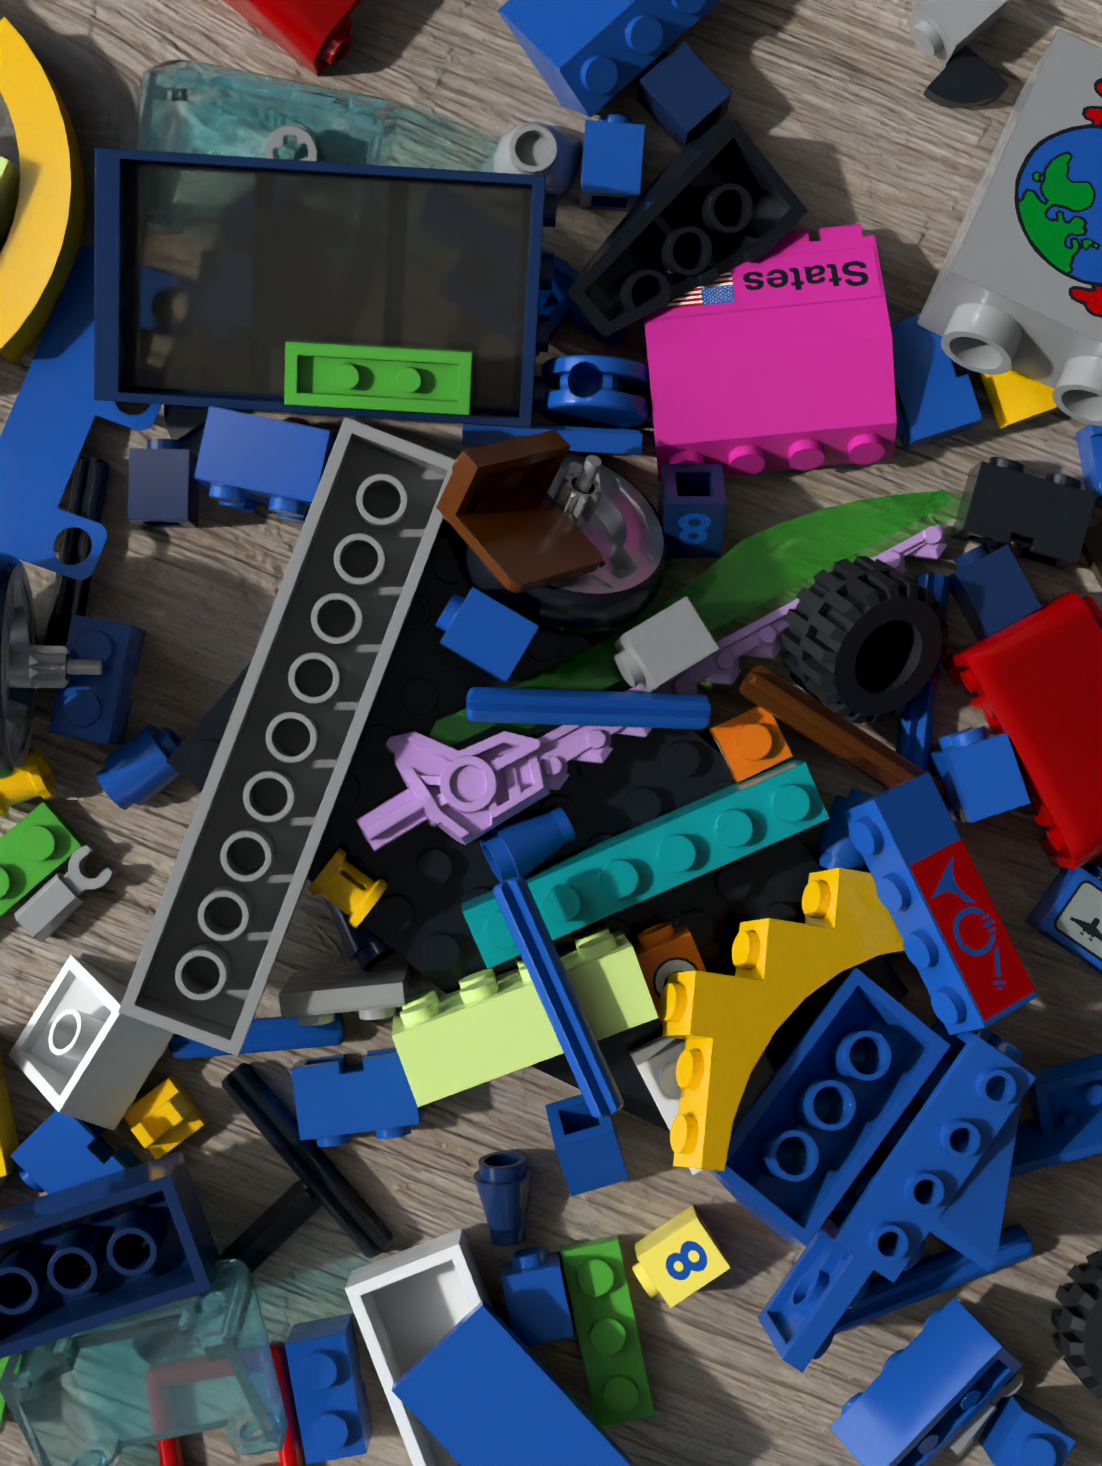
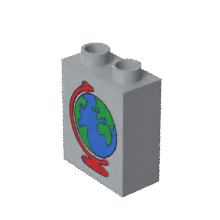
(1029, 251)

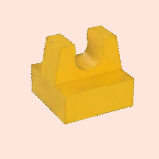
(164, 1117)

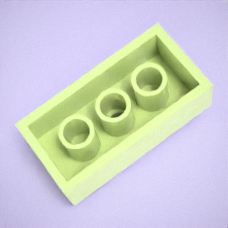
(500, 1021)

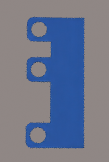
(51, 428)

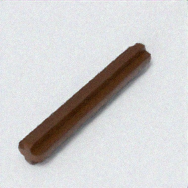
(829, 729)

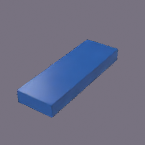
(578, 437)

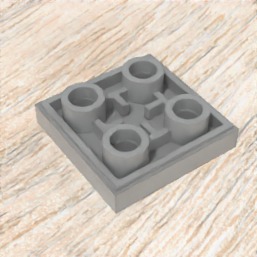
(322, 993)

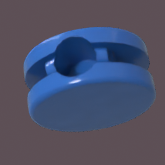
(596, 391)

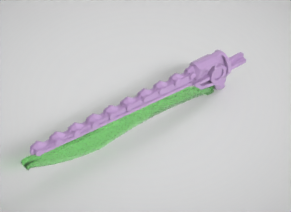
(506, 773)

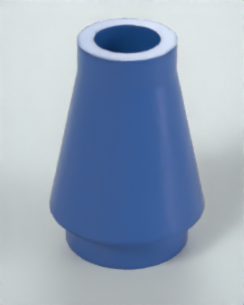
(526, 843)

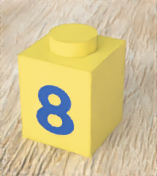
(679, 1258)

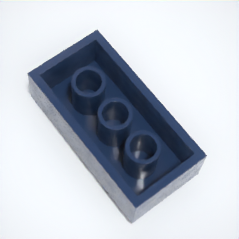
(102, 1253)

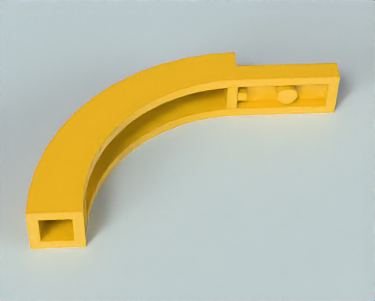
(49, 202)

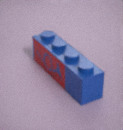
(939, 905)

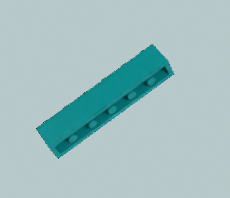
(656, 856)

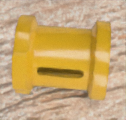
(31, 781)
(347, 888)

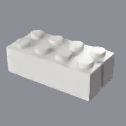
(405, 1310)

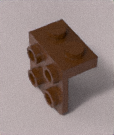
(510, 520)

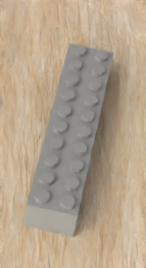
(290, 738)

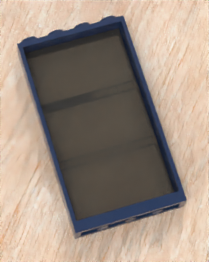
(234, 255)

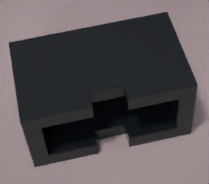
(1038, 513)

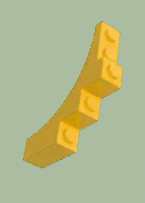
(734, 1017)

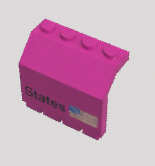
(778, 361)

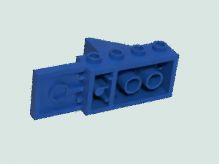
(940, 1177)

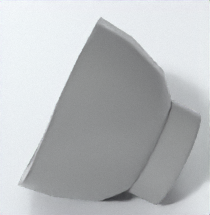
(538, 150)

